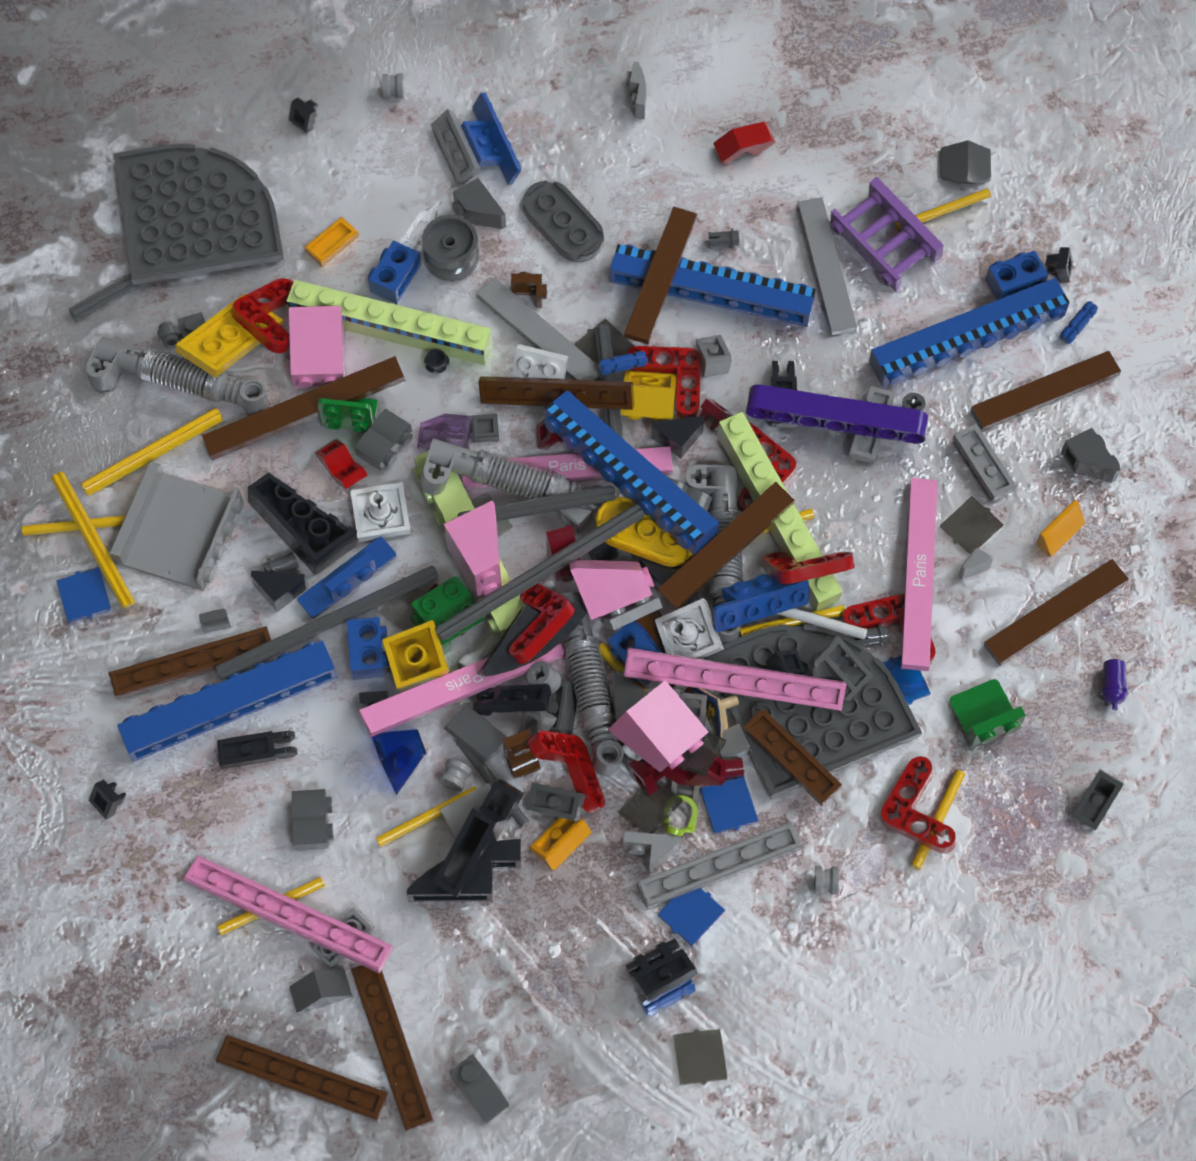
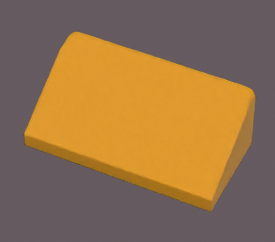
(1061, 529)
(560, 841)

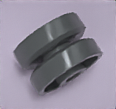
(450, 247)

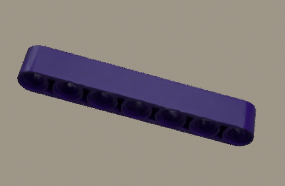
(837, 414)

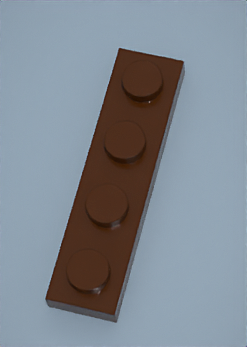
(792, 757)

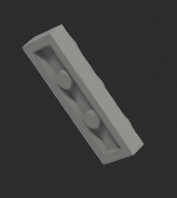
(456, 146)
(865, 447)
(984, 462)

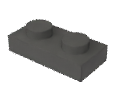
(555, 802)

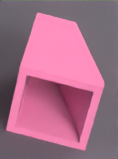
(316, 345)
(475, 548)
(610, 584)
(660, 728)

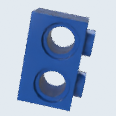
(1014, 272)
(399, 273)
(642, 641)
(364, 648)

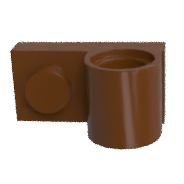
(519, 756)

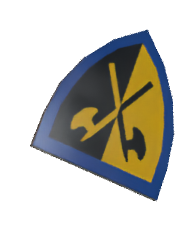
(717, 710)

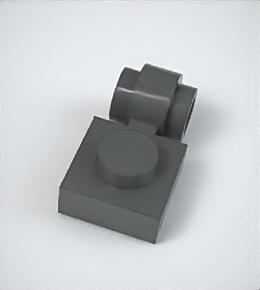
(170, 334)

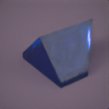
(399, 754)

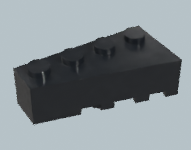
(304, 527)

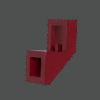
(714, 776)

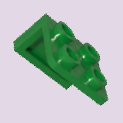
(348, 415)
(441, 605)
(986, 712)

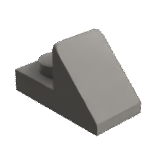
(714, 355)
(659, 846)

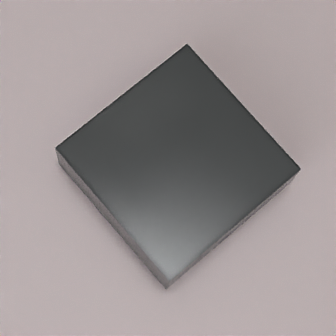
(485, 428)
(214, 620)

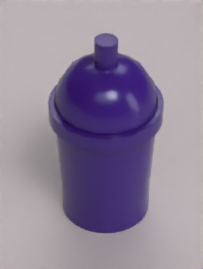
(1114, 682)

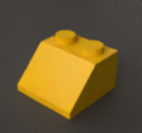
(652, 395)
(415, 656)

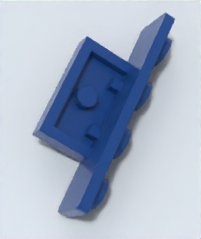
(490, 141)
(346, 577)
(757, 600)

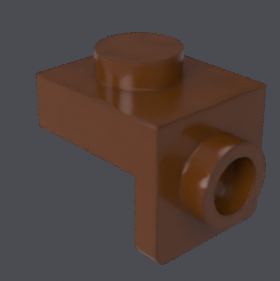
(529, 284)

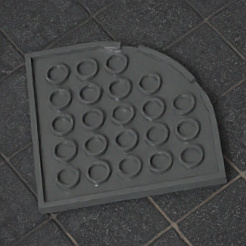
(193, 212)
(837, 739)

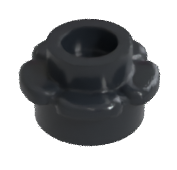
(436, 355)

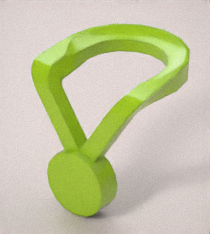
(679, 831)

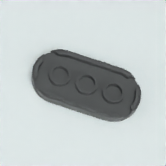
(563, 221)

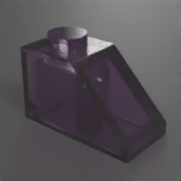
(447, 428)

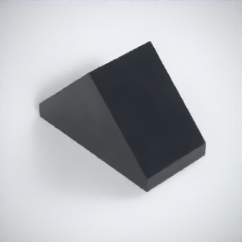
(677, 433)
(279, 587)

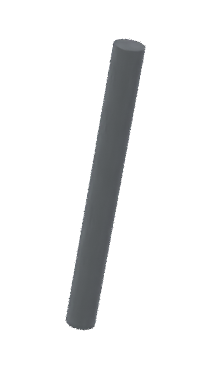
(489, 777)

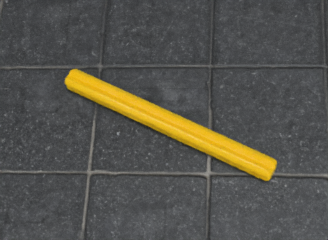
(151, 451)
(93, 540)

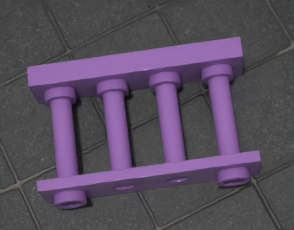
(897, 212)

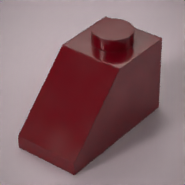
(556, 541)

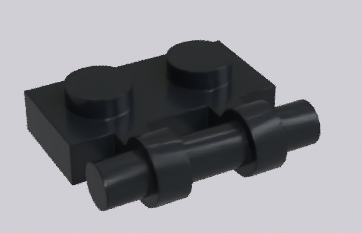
(663, 975)

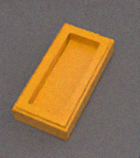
(331, 241)

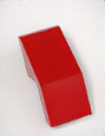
(750, 138)
(340, 464)

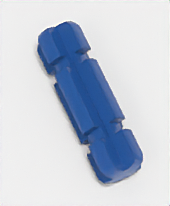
(1078, 322)
(622, 362)
(668, 998)

